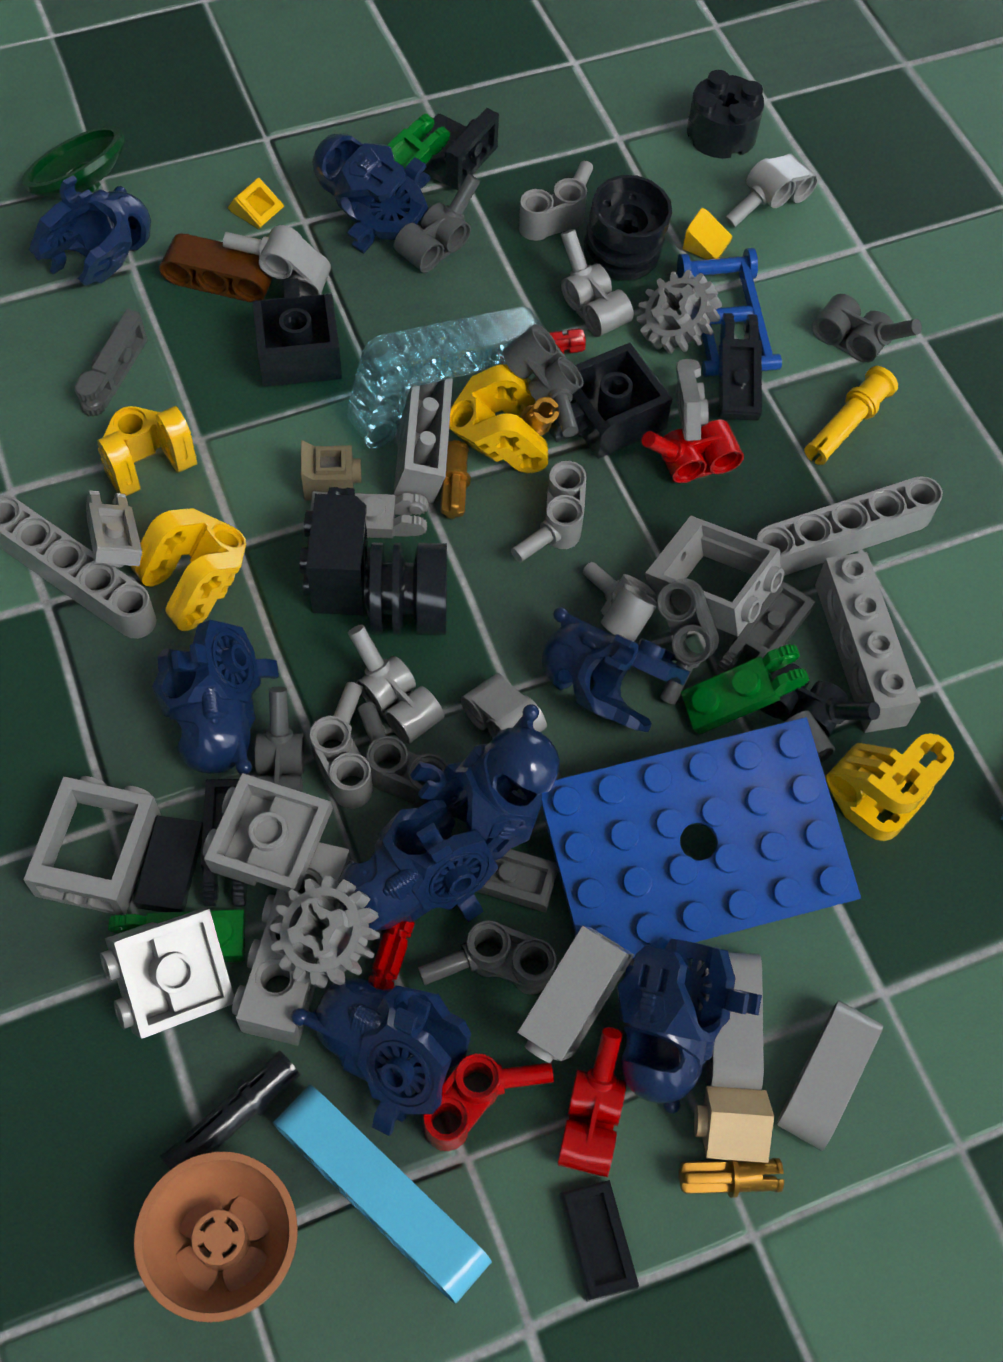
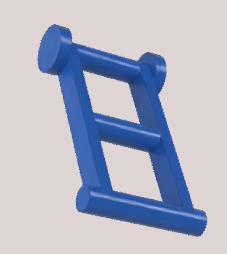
(748, 269)

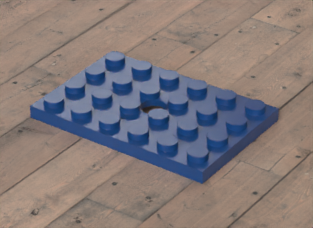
(772, 829)

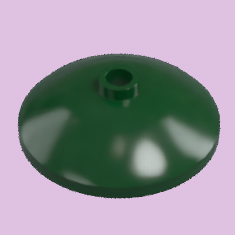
(85, 156)

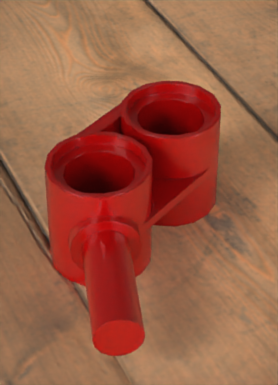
(693, 459)
(471, 1105)
(594, 1112)

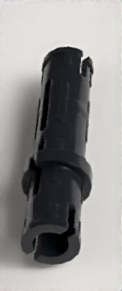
(238, 1108)

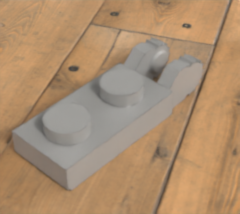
(691, 399)
(382, 511)
(113, 531)

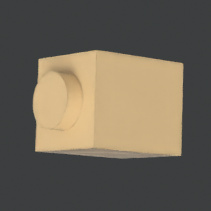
(735, 1124)

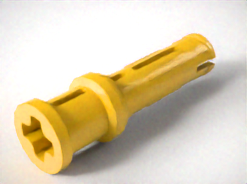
(860, 404)

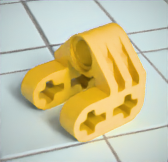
(151, 431)
(503, 434)
(215, 559)
(872, 780)

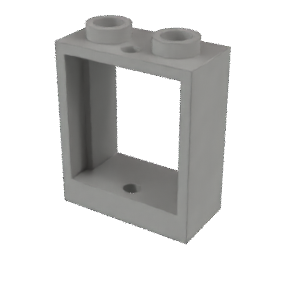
(703, 538)
(86, 890)
(574, 995)

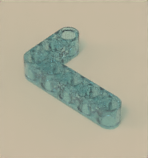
(425, 356)

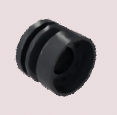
(627, 226)
(407, 588)

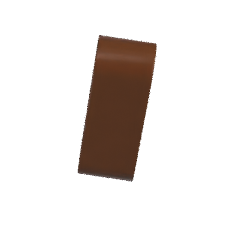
(213, 269)

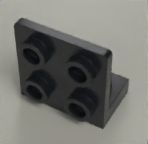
(466, 148)

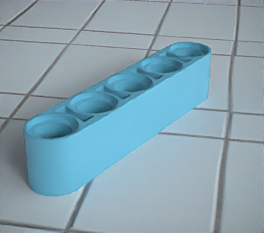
(383, 1194)

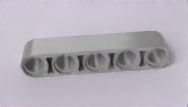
(853, 523)
(24, 529)

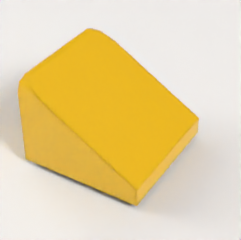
(256, 204)
(706, 236)

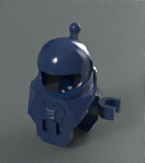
(369, 174)
(95, 225)
(585, 650)
(212, 696)
(486, 784)
(420, 870)
(675, 1015)
(392, 1040)

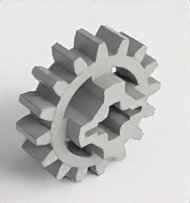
(696, 301)
(341, 942)

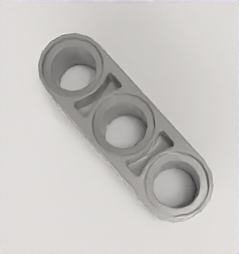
(739, 1045)
(830, 1075)

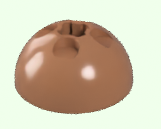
(188, 1230)

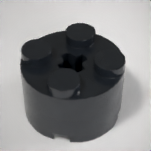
(725, 114)

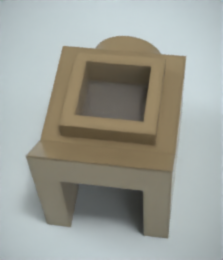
(327, 468)

